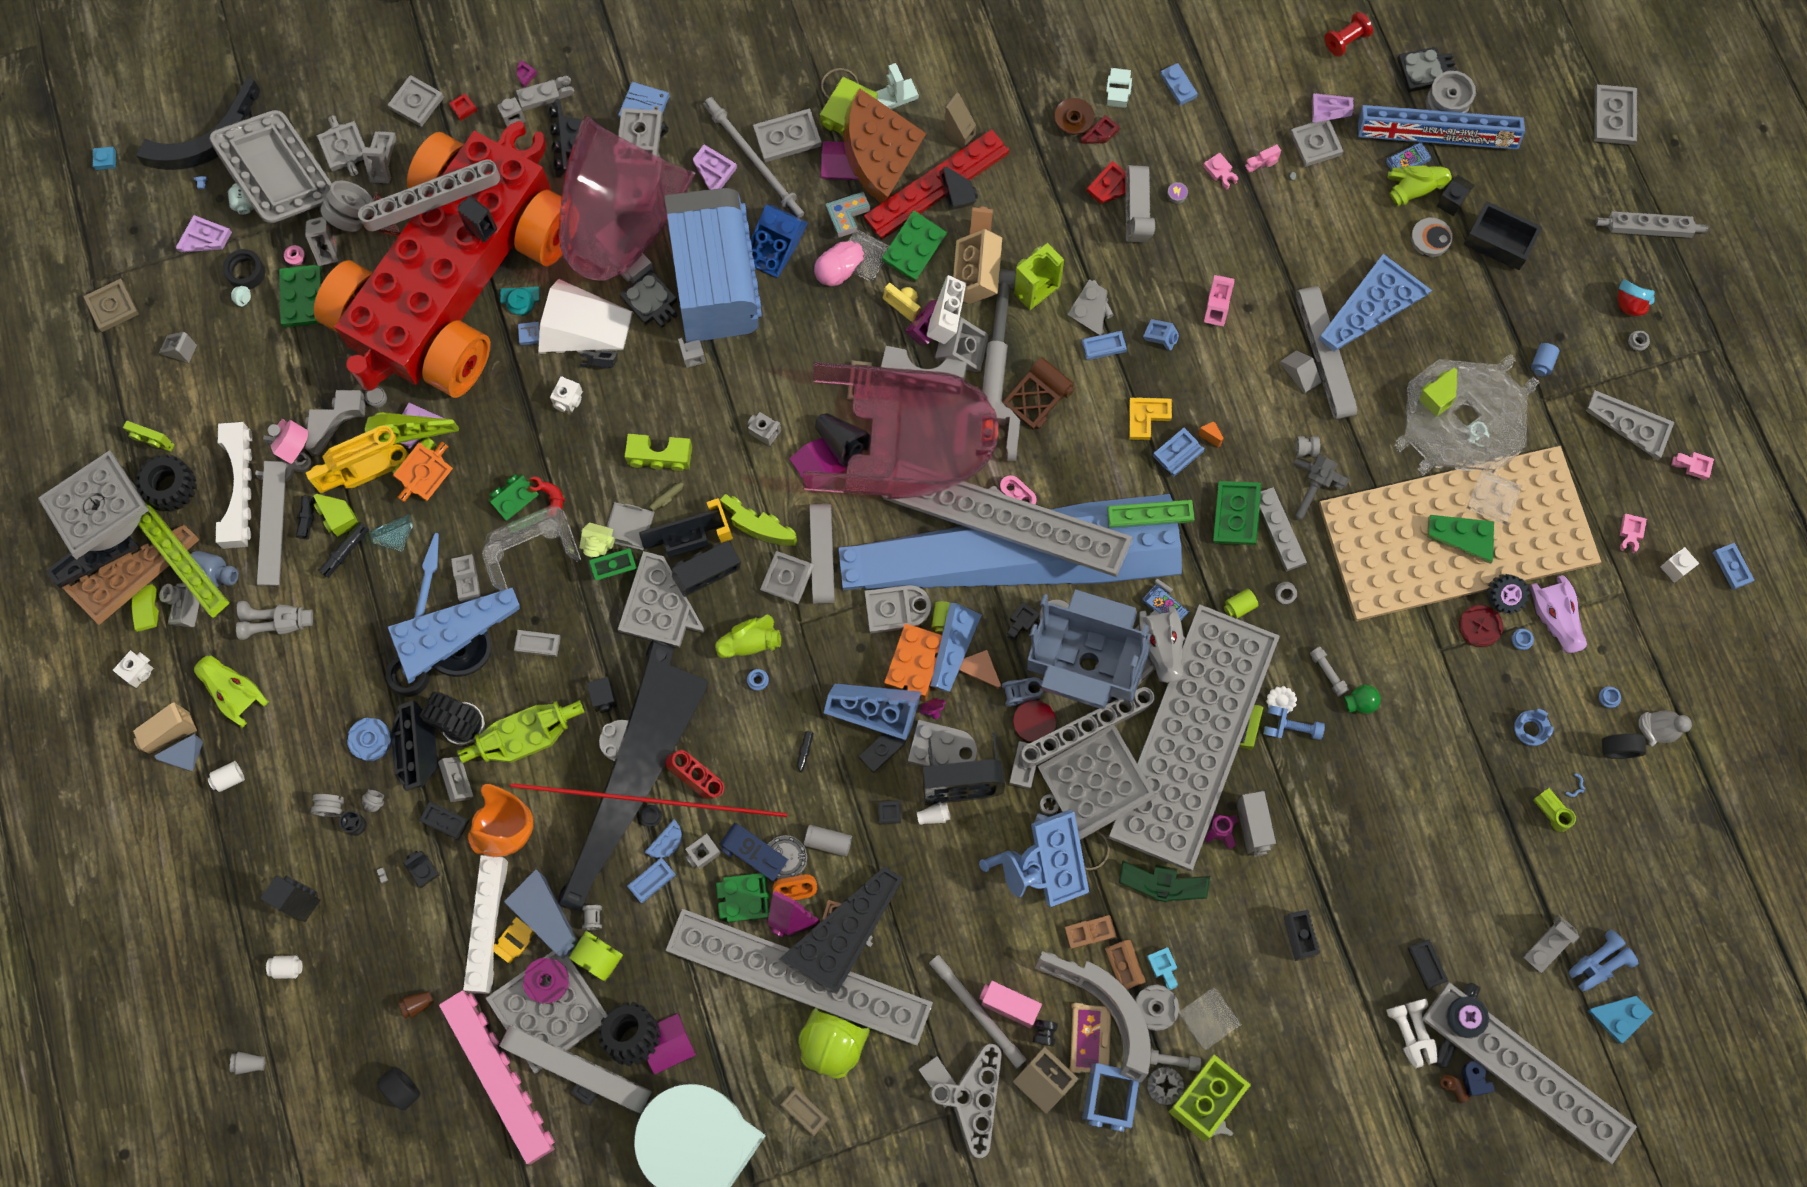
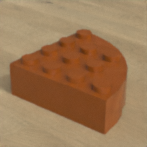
(878, 144)

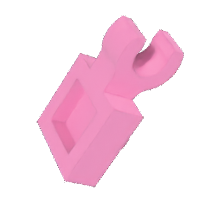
(1696, 464)

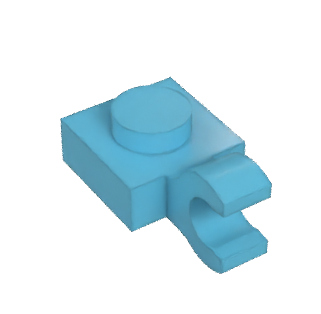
(1163, 965)

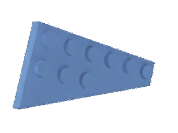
(1378, 297)
(442, 633)

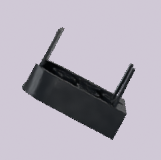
(963, 780)

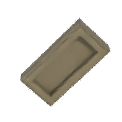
(804, 1111)

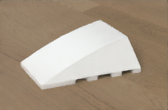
(581, 321)

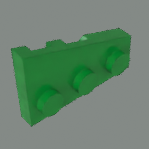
(1469, 535)

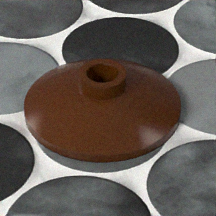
(1076, 109)

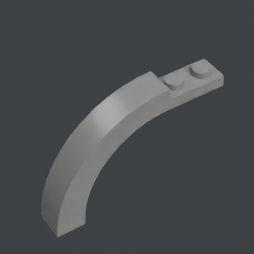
(1118, 1002)

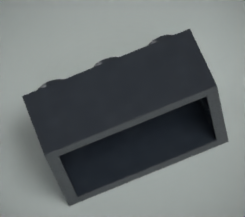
(1503, 235)

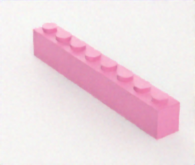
(497, 1077)

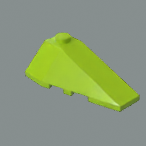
(410, 427)

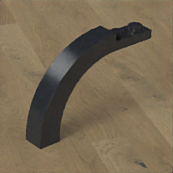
(199, 150)

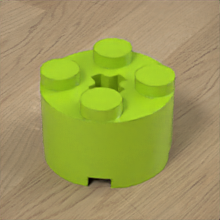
(595, 956)

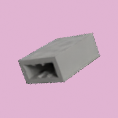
(1256, 823)

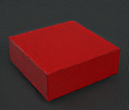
(463, 106)

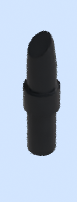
(804, 750)

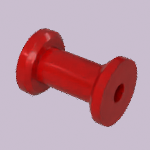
(1337, 41)

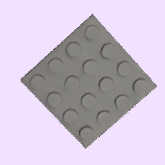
(1097, 780)
(560, 1022)

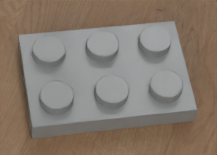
(1615, 114)
(787, 135)

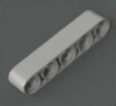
(822, 553)

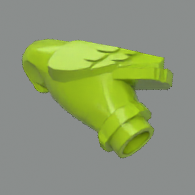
(1417, 181)
(749, 638)

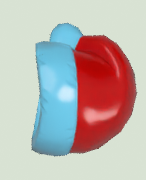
(1633, 299)

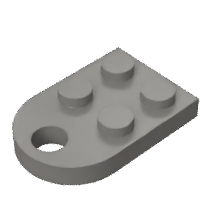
(894, 606)
(945, 744)

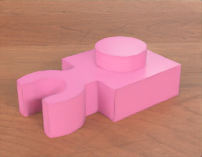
(1266, 158)
(1220, 169)
(1633, 530)

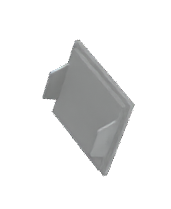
(627, 523)

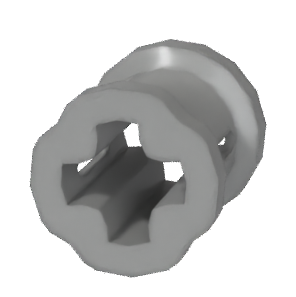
(592, 917)

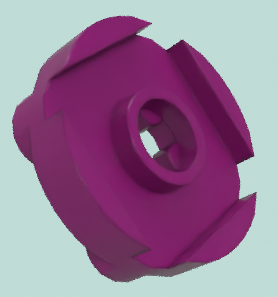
(559, 982)

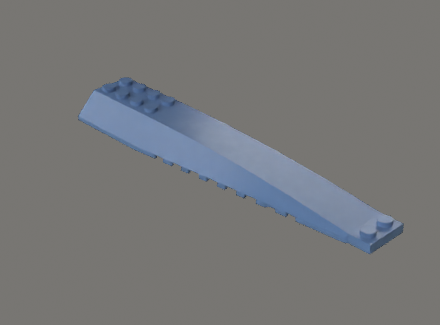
(976, 559)

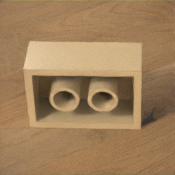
(978, 264)

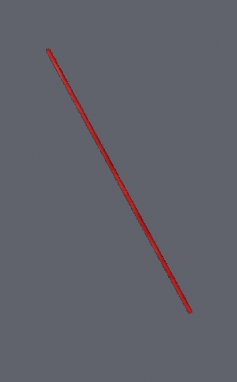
(650, 800)

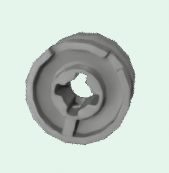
(327, 805)

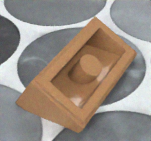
(1125, 964)

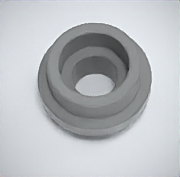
(1639, 335)

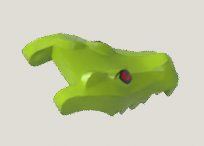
(228, 688)

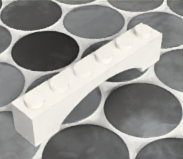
(233, 528)
(481, 947)

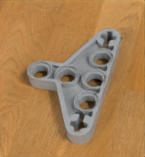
(972, 1110)

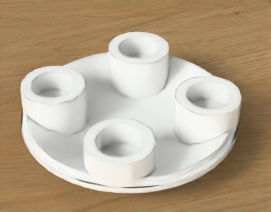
(611, 738)

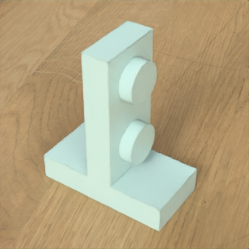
(898, 90)

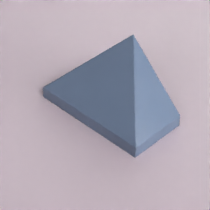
(182, 754)

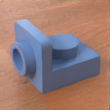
(1161, 333)

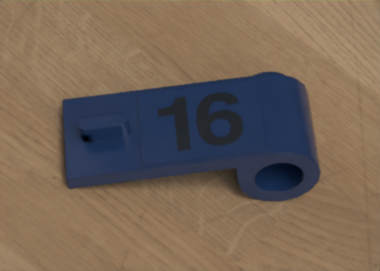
(753, 851)

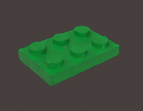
(914, 246)
(298, 294)
(1237, 513)

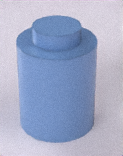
(1545, 359)

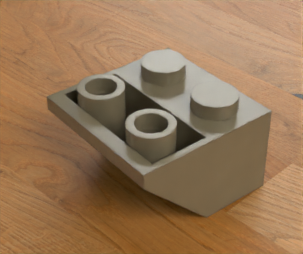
(1045, 1080)

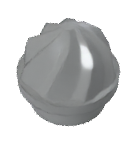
(372, 800)

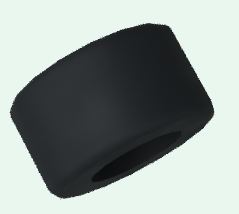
(398, 1088)

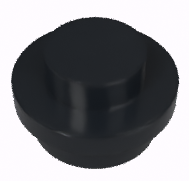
(651, 815)

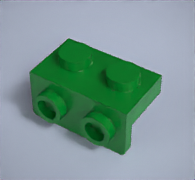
(512, 496)

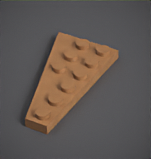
(122, 578)

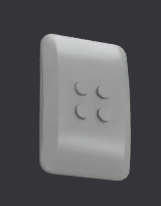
(271, 166)

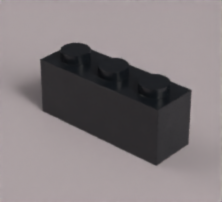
(705, 568)

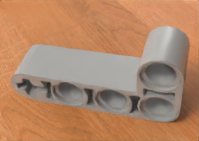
(1137, 189)

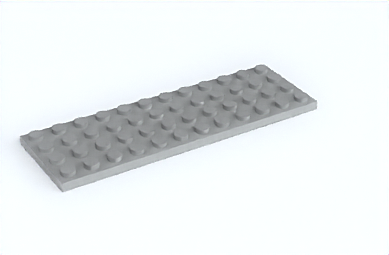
(1197, 736)

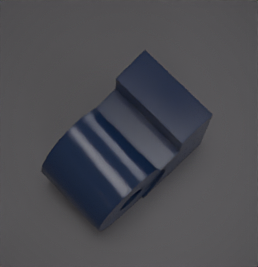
(1474, 1079)

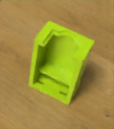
(1037, 274)

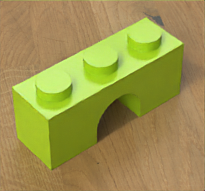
(675, 456)

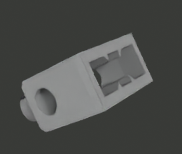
(318, 234)

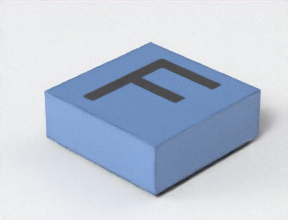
(529, 333)

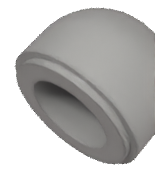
(1285, 585)

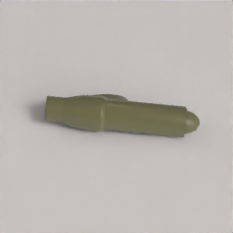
(664, 499)

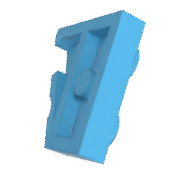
(1621, 1017)

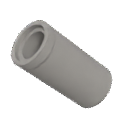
(828, 840)

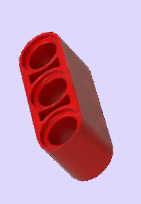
(684, 773)

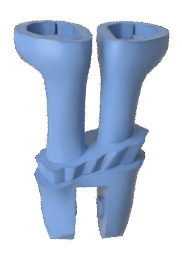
(1599, 973)

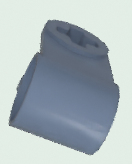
(1021, 691)

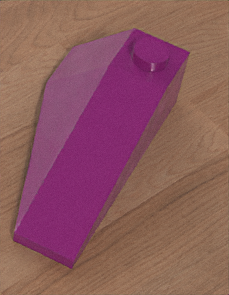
(789, 916)

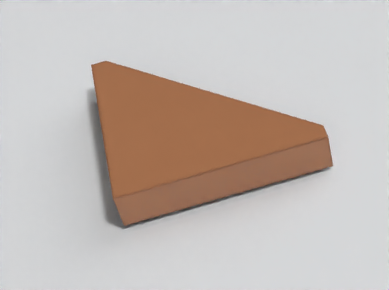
(981, 668)

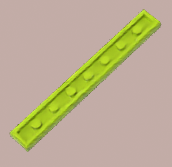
(182, 562)

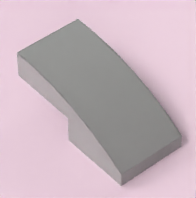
(466, 578)

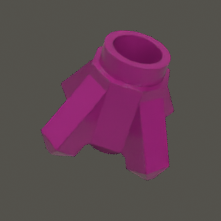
(1221, 829)

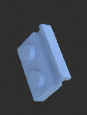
(1178, 452)

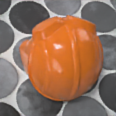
(501, 824)

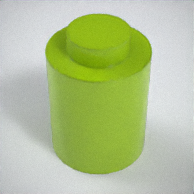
(1241, 604)
(939, 616)

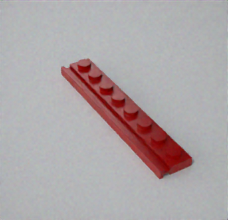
(929, 188)

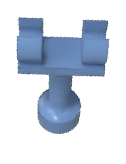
(1316, 730)

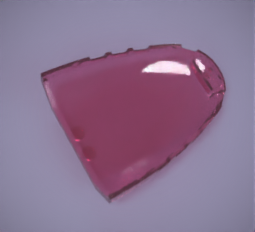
(613, 201)

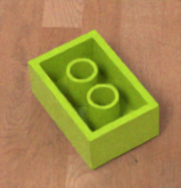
(1209, 1098)

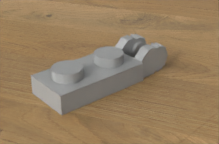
(544, 93)

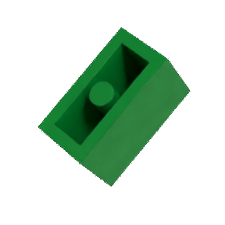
(612, 564)

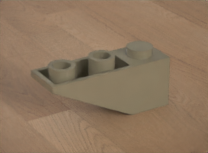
(958, 122)

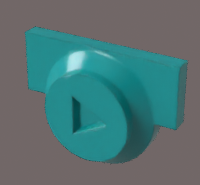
(520, 300)

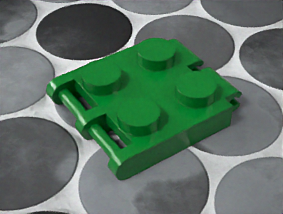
(742, 898)

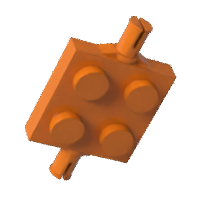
(422, 472)

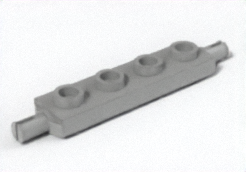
(1651, 224)

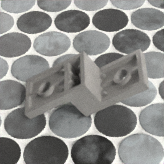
(649, 119)

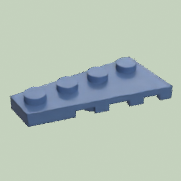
(954, 644)

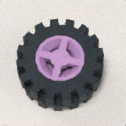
(1515, 591)

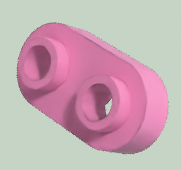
(1020, 490)

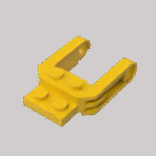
(357, 461)

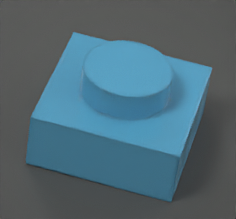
(104, 158)

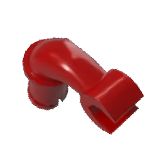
(555, 495)

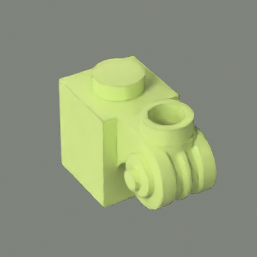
(596, 540)

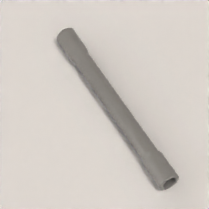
(1008, 1048)

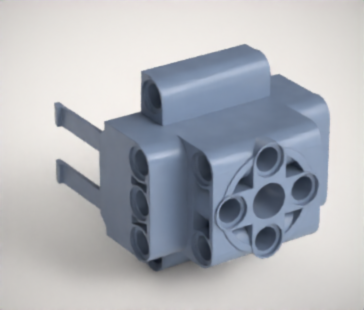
(1091, 630)

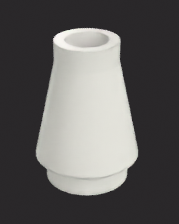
(934, 814)

